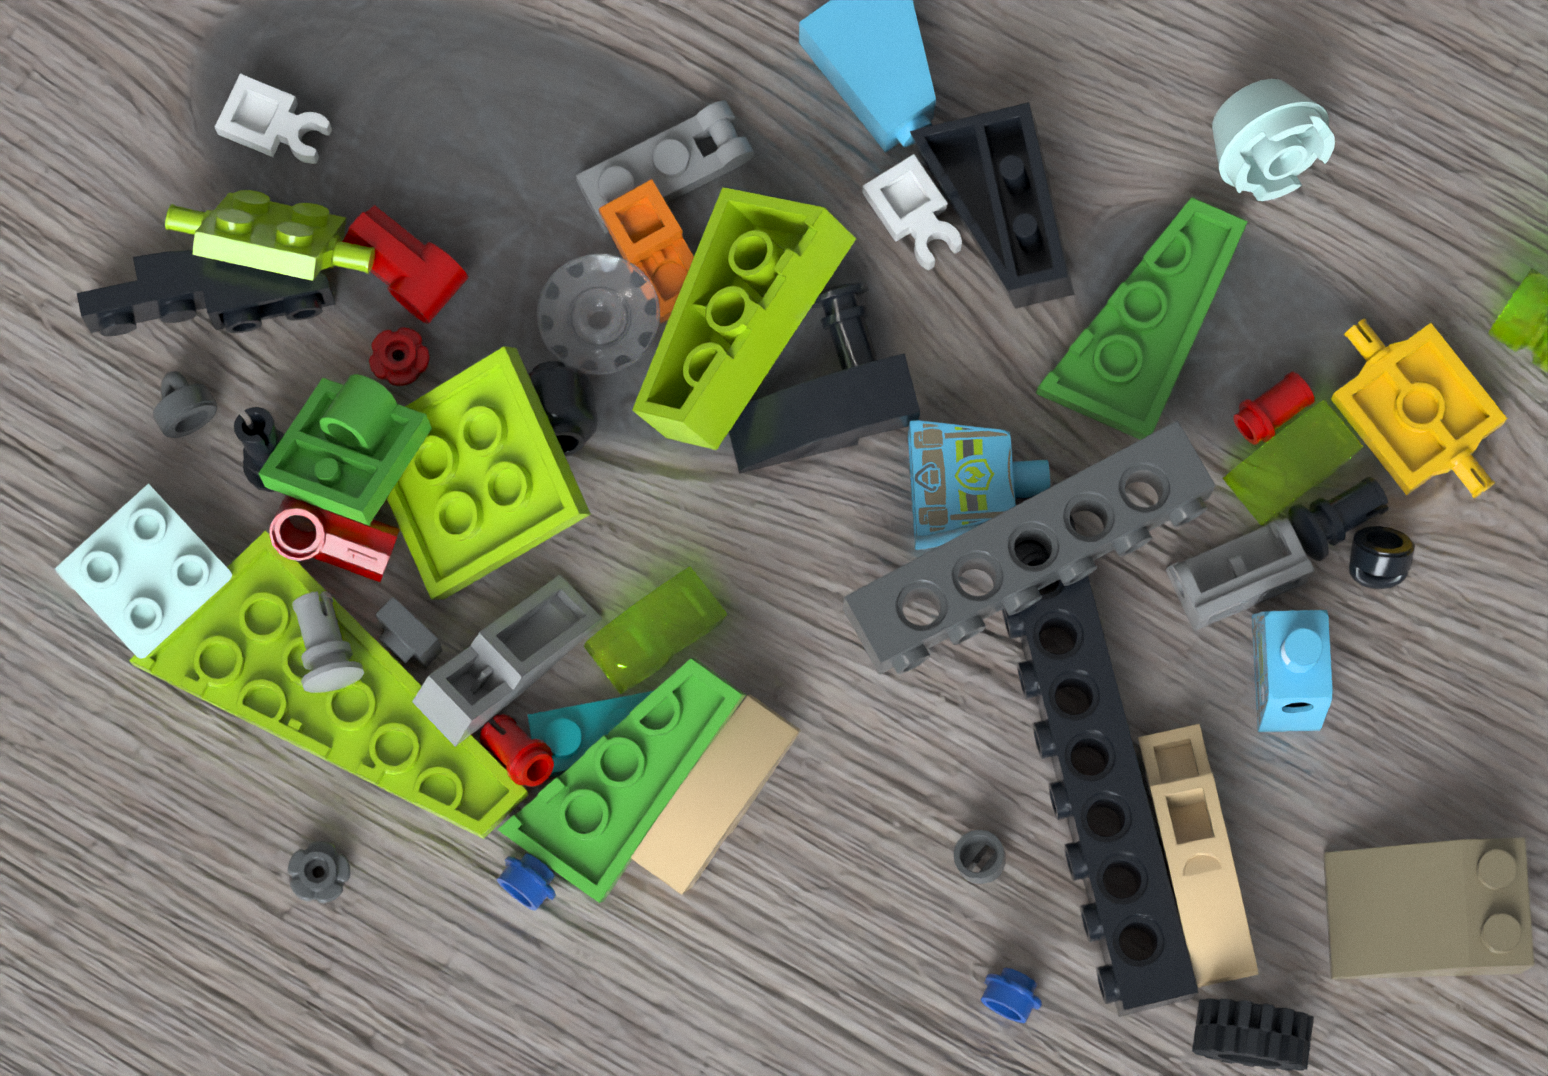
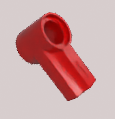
(416, 274)
(335, 541)

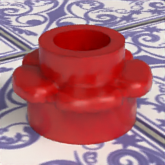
(398, 372)

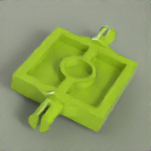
(271, 235)

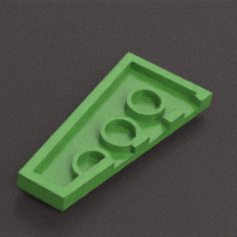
(1141, 338)
(612, 795)

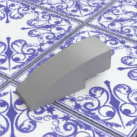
(505, 659)

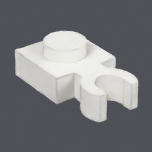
(265, 117)
(909, 204)

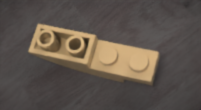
(1198, 855)

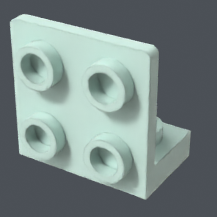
(144, 572)

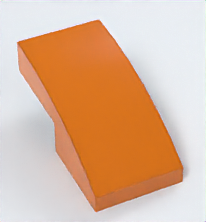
(650, 240)

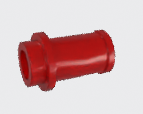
(1273, 408)
(526, 759)

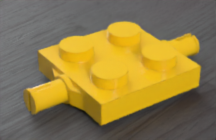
(1418, 408)

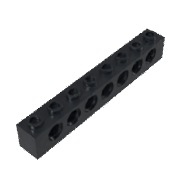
(1168, 972)

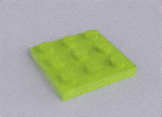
(484, 477)

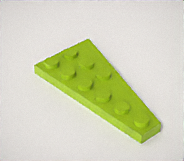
(247, 660)

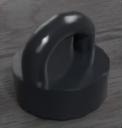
(1380, 557)

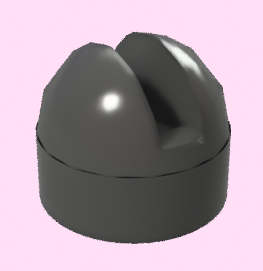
(970, 851)

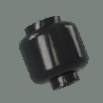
(567, 403)

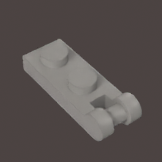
(669, 160)

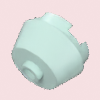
(1269, 138)

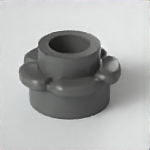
(321, 889)

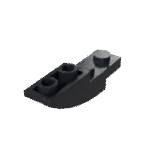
(179, 284)

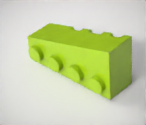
(737, 311)

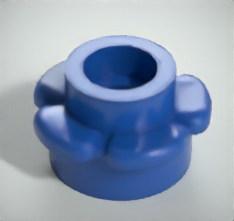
(527, 881)
(1011, 995)

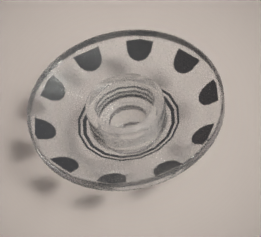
(590, 286)

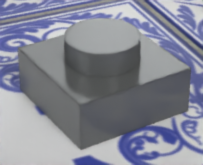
(406, 634)

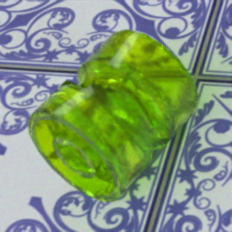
(1525, 319)

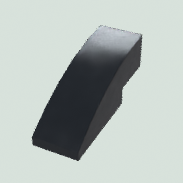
(825, 414)

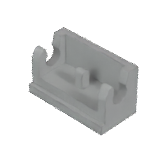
(1240, 573)

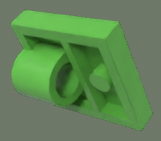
(346, 448)

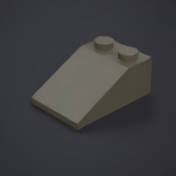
(1429, 909)

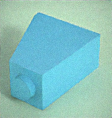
(874, 63)

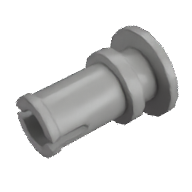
(325, 651)

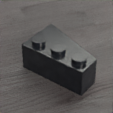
(1002, 194)

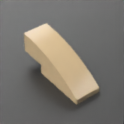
(715, 795)

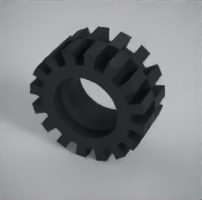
(1253, 1034)

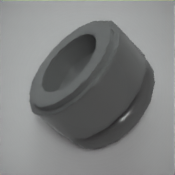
(183, 406)

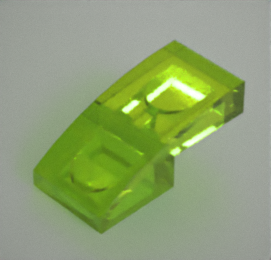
(1293, 462)
(655, 630)

